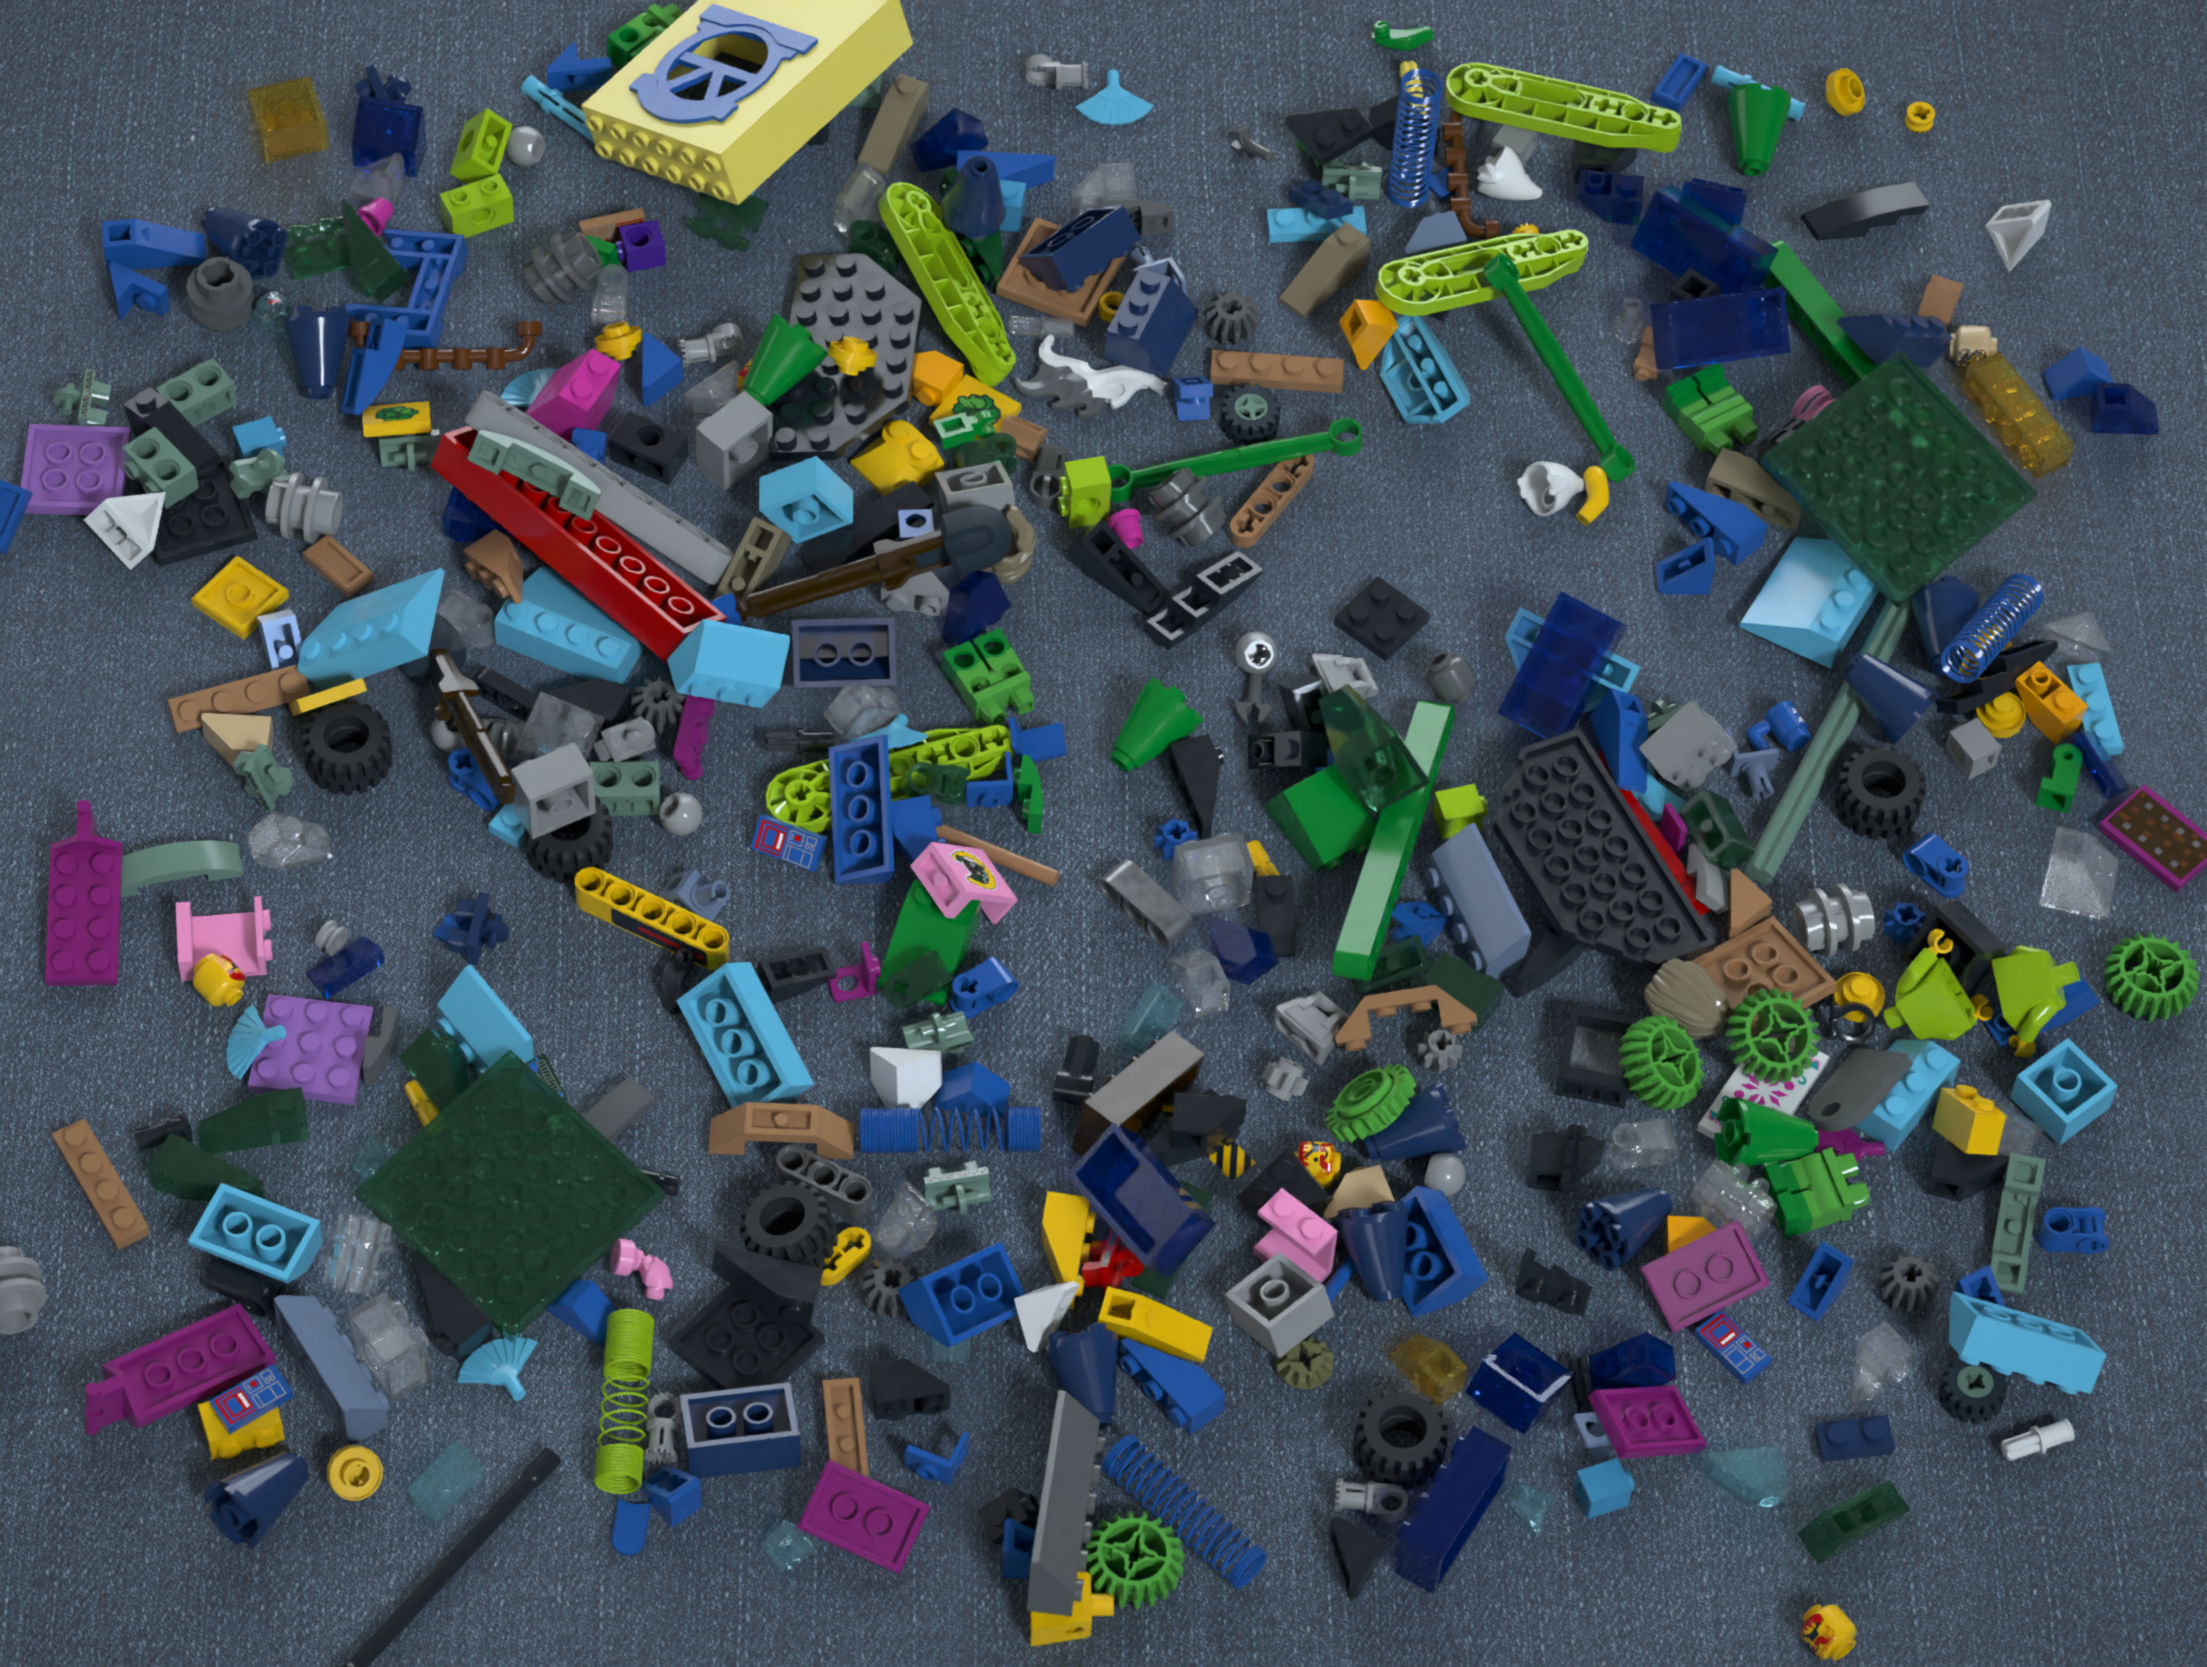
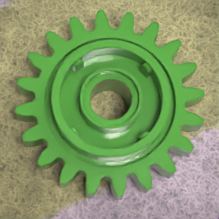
(1370, 1102)

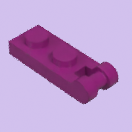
(693, 735)

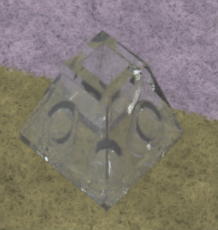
(559, 724)
(2079, 875)

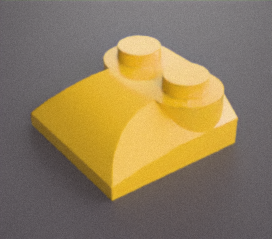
(898, 458)

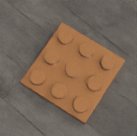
(1027, 289)
(1766, 960)

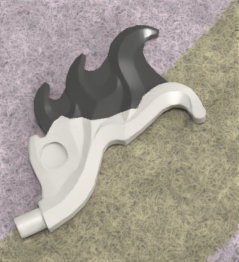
(1081, 386)

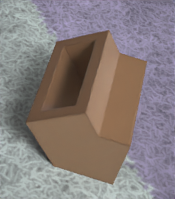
(1026, 434)

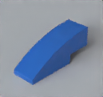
(372, 365)

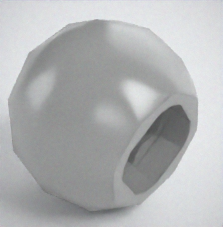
(525, 146)
(1256, 652)
(447, 736)
(680, 814)
(1445, 1173)

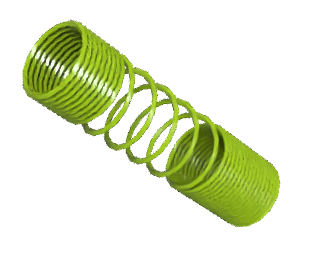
(628, 1360)

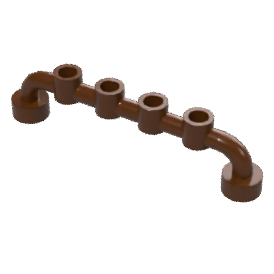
(1458, 180)
(460, 357)

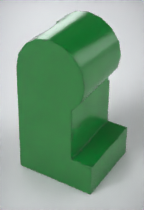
(2064, 773)

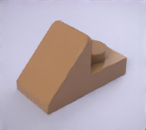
(1941, 299)

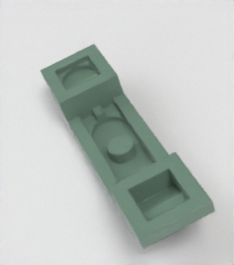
(538, 468)
(180, 861)
(2016, 1222)

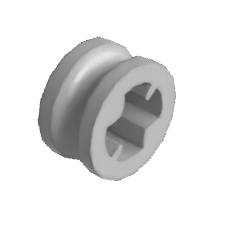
(331, 937)

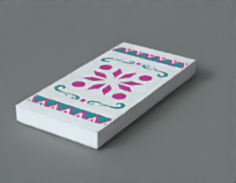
(1778, 1096)

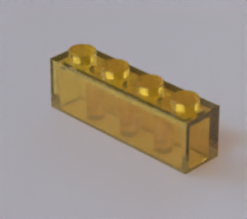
(2017, 415)

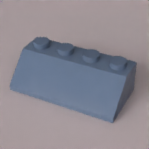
(1479, 904)
(330, 1367)

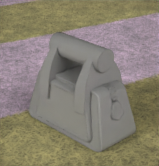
(1340, 671)
(1308, 1027)

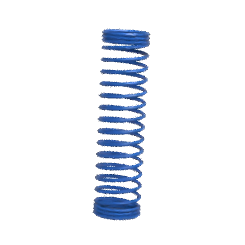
(1416, 176)
(1975, 650)
(1253, 1555)

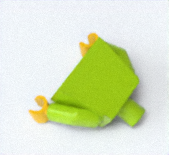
(2031, 992)
(1932, 997)

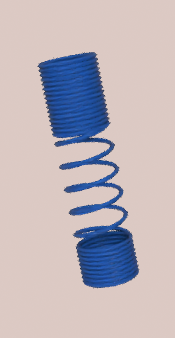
(897, 1130)

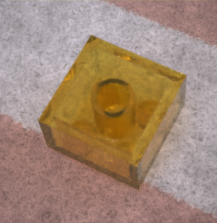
(288, 119)

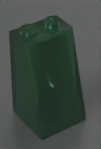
(1369, 751)

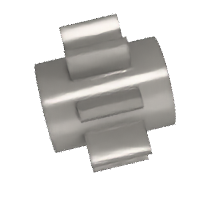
(1439, 1050)
(1285, 1079)

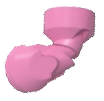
(655, 1274)

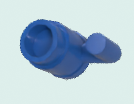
(1786, 726)

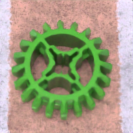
(2156, 968)
(1768, 1008)
(1661, 1062)
(1160, 1570)

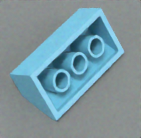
(744, 1037)
(2023, 1344)

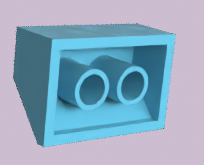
(730, 663)
(481, 1022)
(1913, 1093)
(258, 1234)

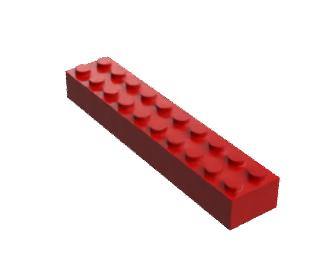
(588, 554)

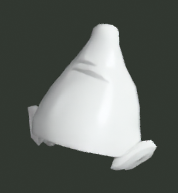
(1505, 178)
(1548, 487)

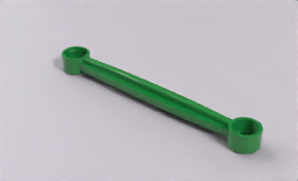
(1240, 458)
(1614, 458)

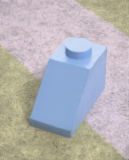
(280, 639)

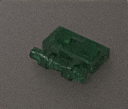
(743, 216)
(317, 256)

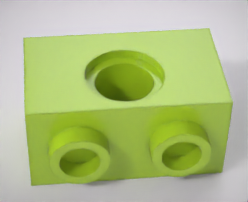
(481, 147)
(477, 207)
(1085, 492)

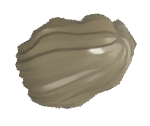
(1019, 558)
(1689, 996)

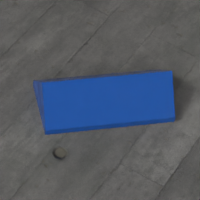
(861, 811)

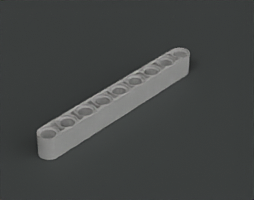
(619, 498)

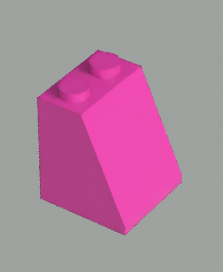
(577, 395)

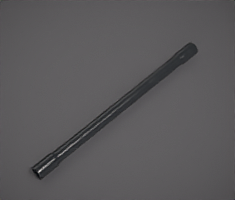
(531, 1478)

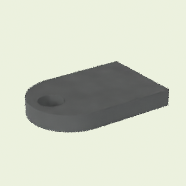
(1857, 1088)

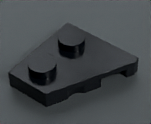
(1330, 132)
(1287, 1173)
(1551, 1286)

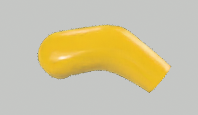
(1597, 495)

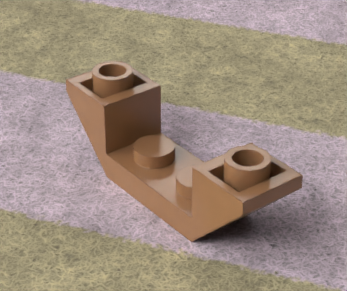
(1357, 1028)
(782, 1124)

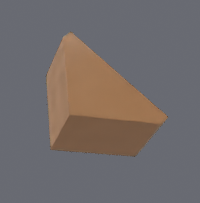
(1746, 904)

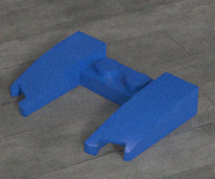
(438, 260)

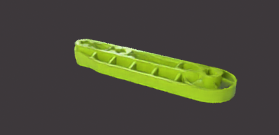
(1560, 108)
(1456, 274)
(948, 280)
(806, 790)

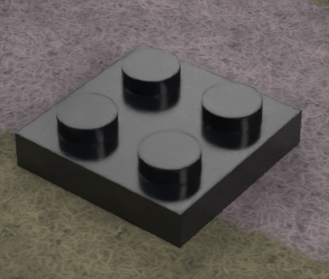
(1381, 618)

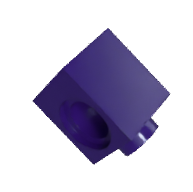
(641, 246)

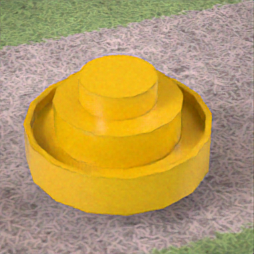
(1845, 92)
(619, 340)
(852, 355)
(2002, 716)
(1862, 989)
(354, 1472)

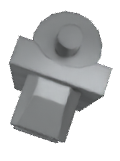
(626, 740)

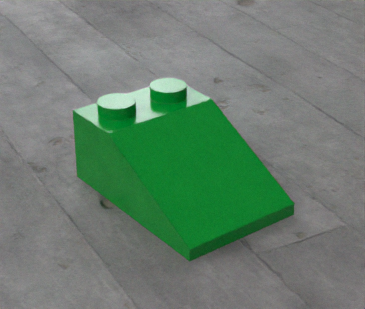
(926, 929)

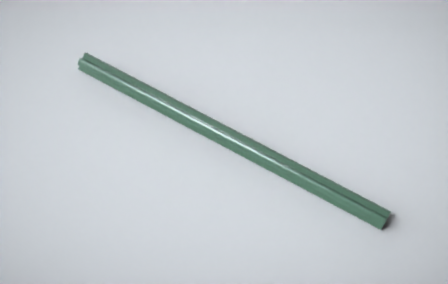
(1822, 752)

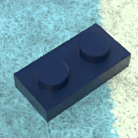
(1320, 200)
(1854, 1438)

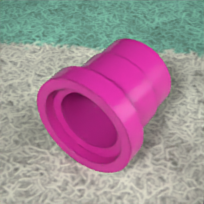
(376, 214)
(1127, 527)

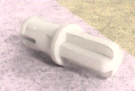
(2037, 1440)

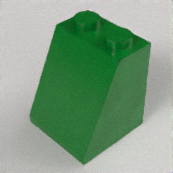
(1322, 819)

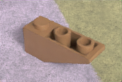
(496, 565)

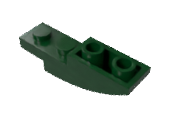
(983, 252)

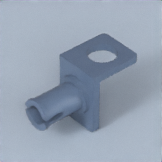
(1165, 266)
(1755, 767)
(697, 893)
(1595, 1439)

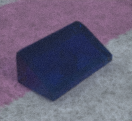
(2100, 765)
(346, 967)

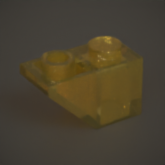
(1431, 1367)

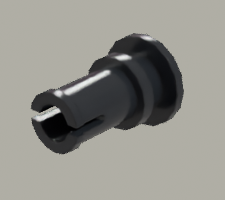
(157, 1133)

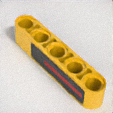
(642, 905)

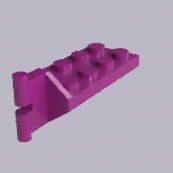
(84, 907)
(177, 1370)

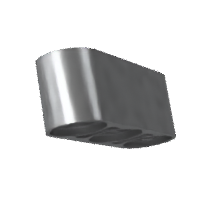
(1146, 903)
(816, 1169)

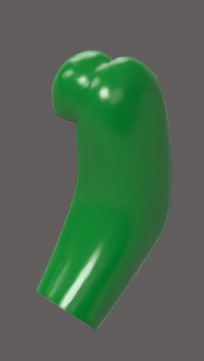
(1400, 39)

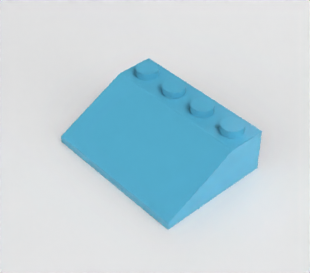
(1812, 601)
(566, 630)
(373, 632)

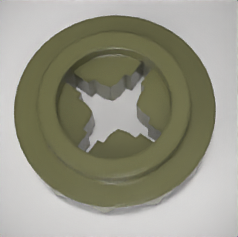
(1296, 1373)

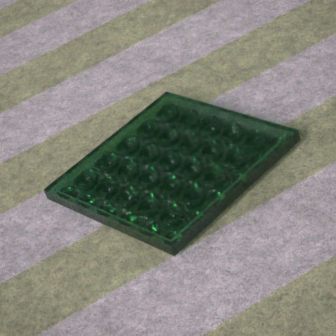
(1898, 478)
(510, 1194)

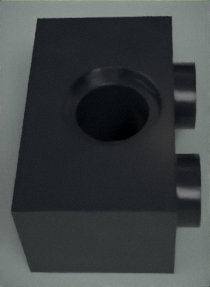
(648, 448)

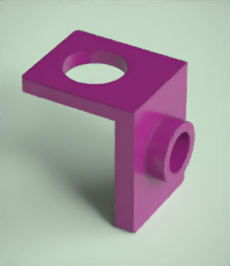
(1673, 829)
(864, 973)

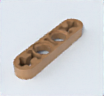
(1268, 495)

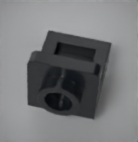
(1011, 1504)

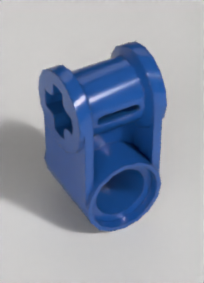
(468, 779)
(1935, 860)
(982, 988)
(2079, 1230)

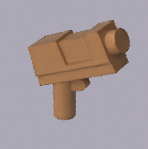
(1645, 364)

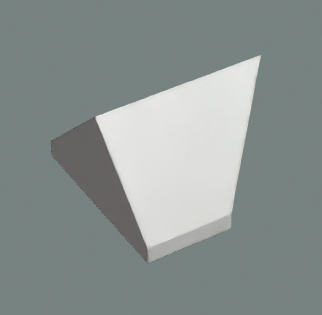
(2017, 229)
(128, 525)
(905, 1075)
(1043, 1311)

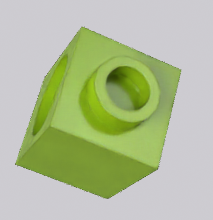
(1458, 808)

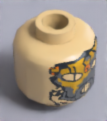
(1971, 345)

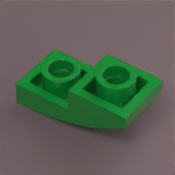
(1029, 793)

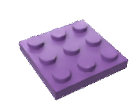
(73, 467)
(319, 1051)

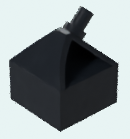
(1972, 944)

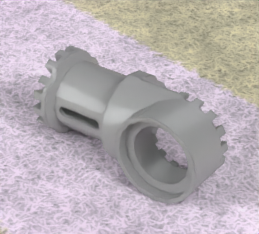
(1055, 73)
(712, 345)
(662, 1429)
(1369, 1498)

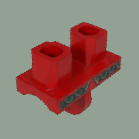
(1110, 1263)

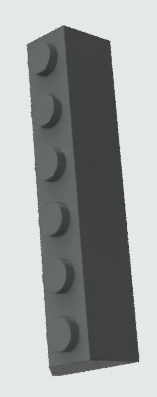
(1064, 1509)

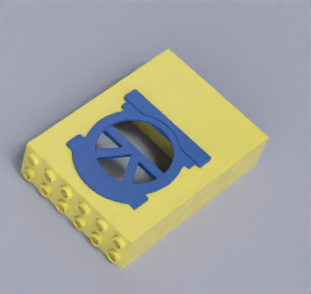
(728, 145)

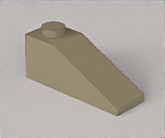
(895, 123)
(1327, 270)
(1747, 483)
(754, 560)

